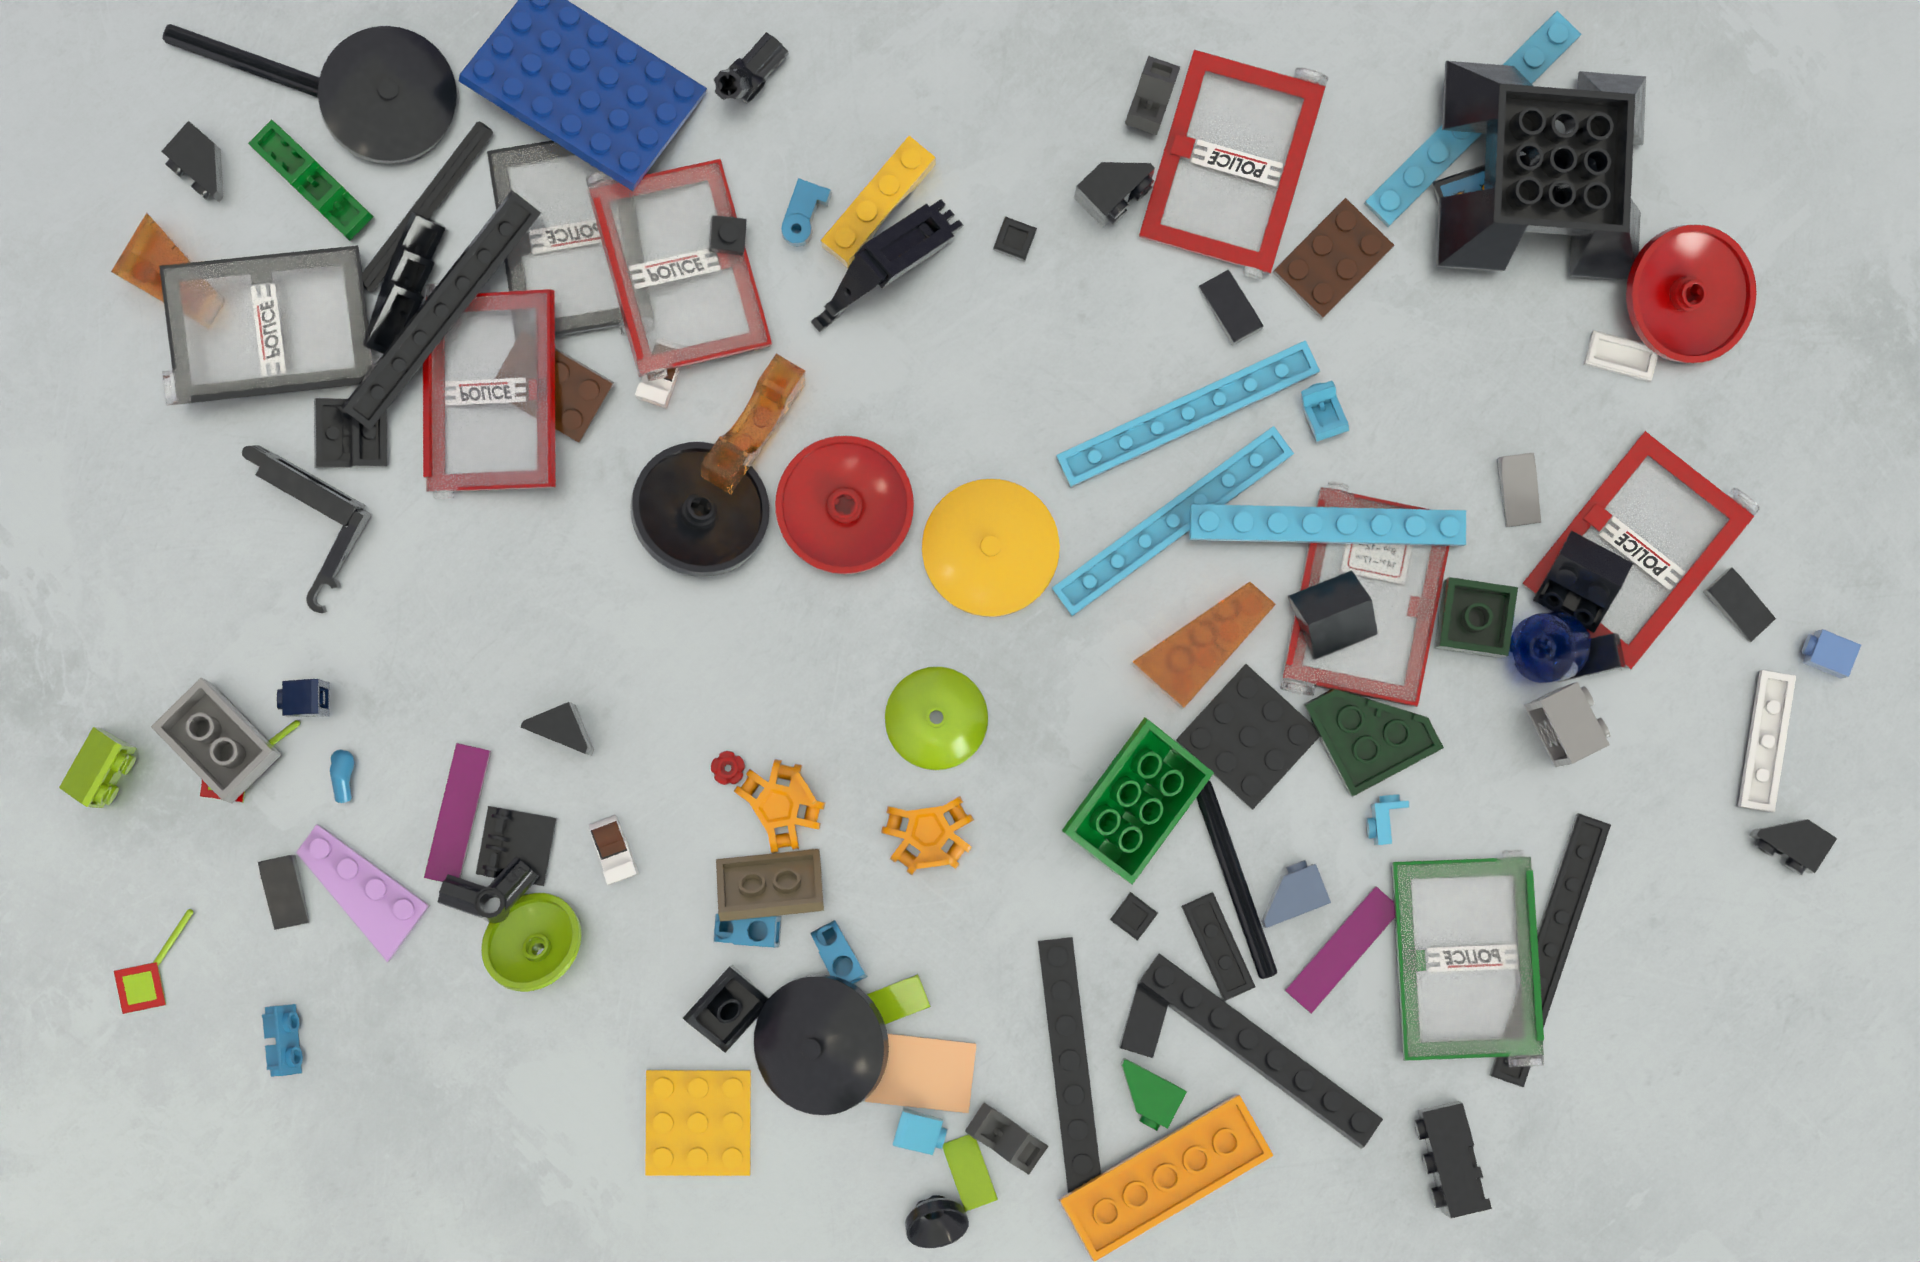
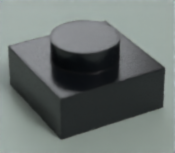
(727, 235)

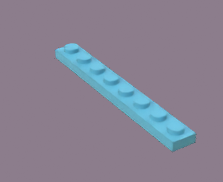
(1447, 146)
(1187, 413)
(1171, 521)
(1327, 525)

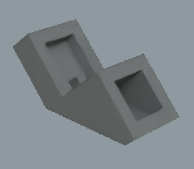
(1152, 95)
(1006, 1138)

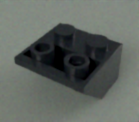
(1111, 187)
(1583, 581)

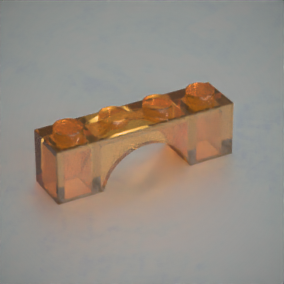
(743, 442)

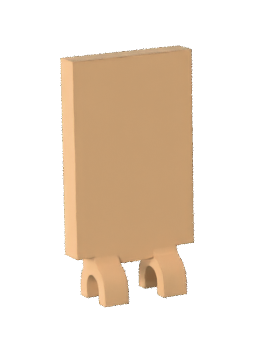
(927, 1074)

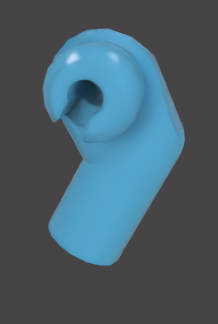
(340, 773)

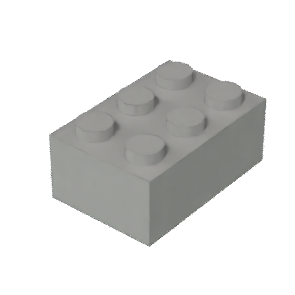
(1568, 724)
(216, 740)

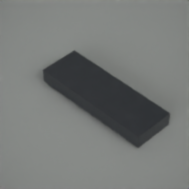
(1218, 946)

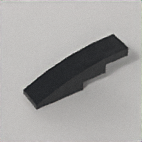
(404, 281)

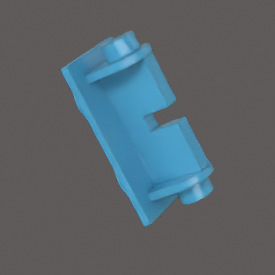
(283, 1025)

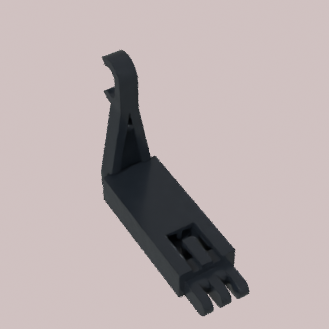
(891, 256)
(321, 498)

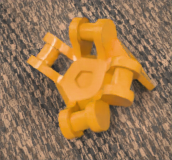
(780, 804)
(928, 833)

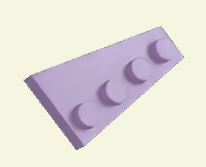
(368, 895)

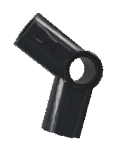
(748, 75)
(471, 897)

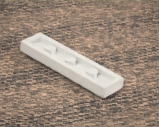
(1767, 741)

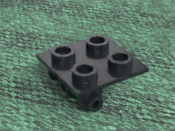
(512, 835)

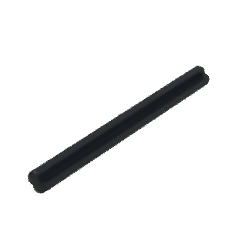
(241, 59)
(429, 200)
(1236, 882)

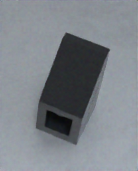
(197, 157)
(1798, 841)

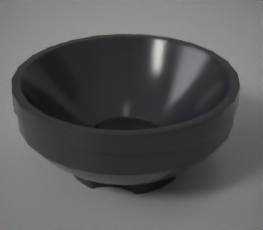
(936, 1222)

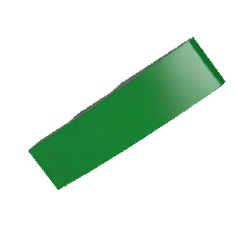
(310, 180)

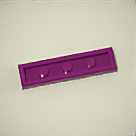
(457, 812)
(1342, 950)

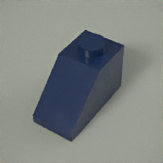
(304, 698)

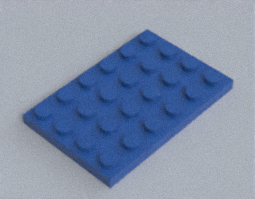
(583, 86)

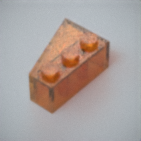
(144, 254)

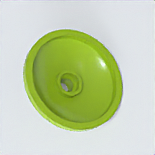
(932, 744)
(533, 924)

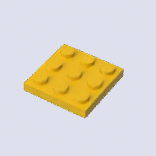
(698, 1123)

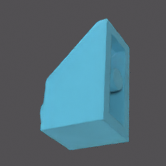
(919, 1132)

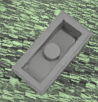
(1519, 489)

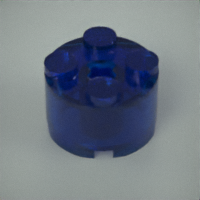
(1533, 655)

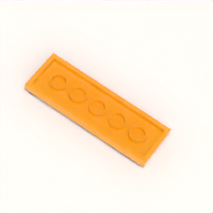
(1165, 1177)

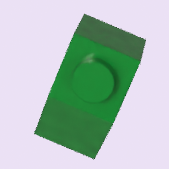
(1152, 1095)

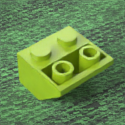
(98, 769)

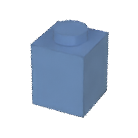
(1830, 653)

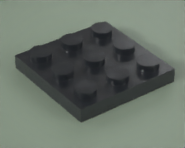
(1249, 736)

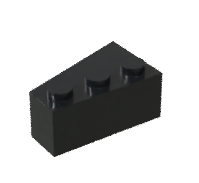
(1451, 1160)

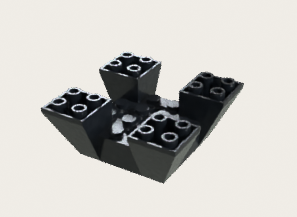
(1596, 207)

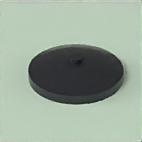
(387, 94)
(693, 522)
(821, 1044)

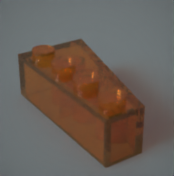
(1197, 650)

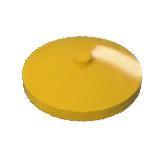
(990, 547)

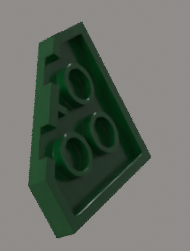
(1369, 737)

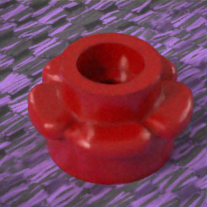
(718, 768)

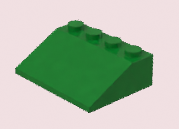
(1137, 801)

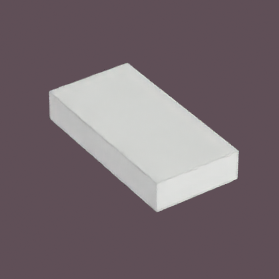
(1620, 356)

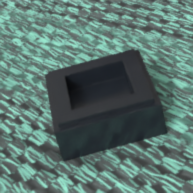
(1015, 239)
(1133, 916)

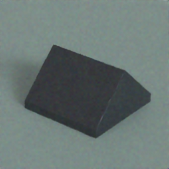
(1334, 614)
(562, 726)
(727, 1009)

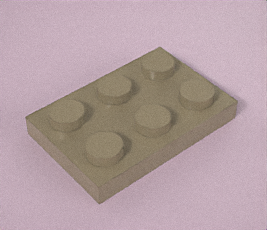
(769, 885)

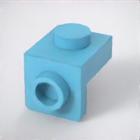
(1324, 410)
(1379, 825)

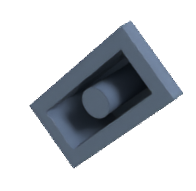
(1296, 894)

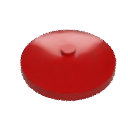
(1691, 293)
(844, 504)

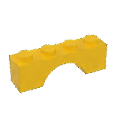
(877, 200)

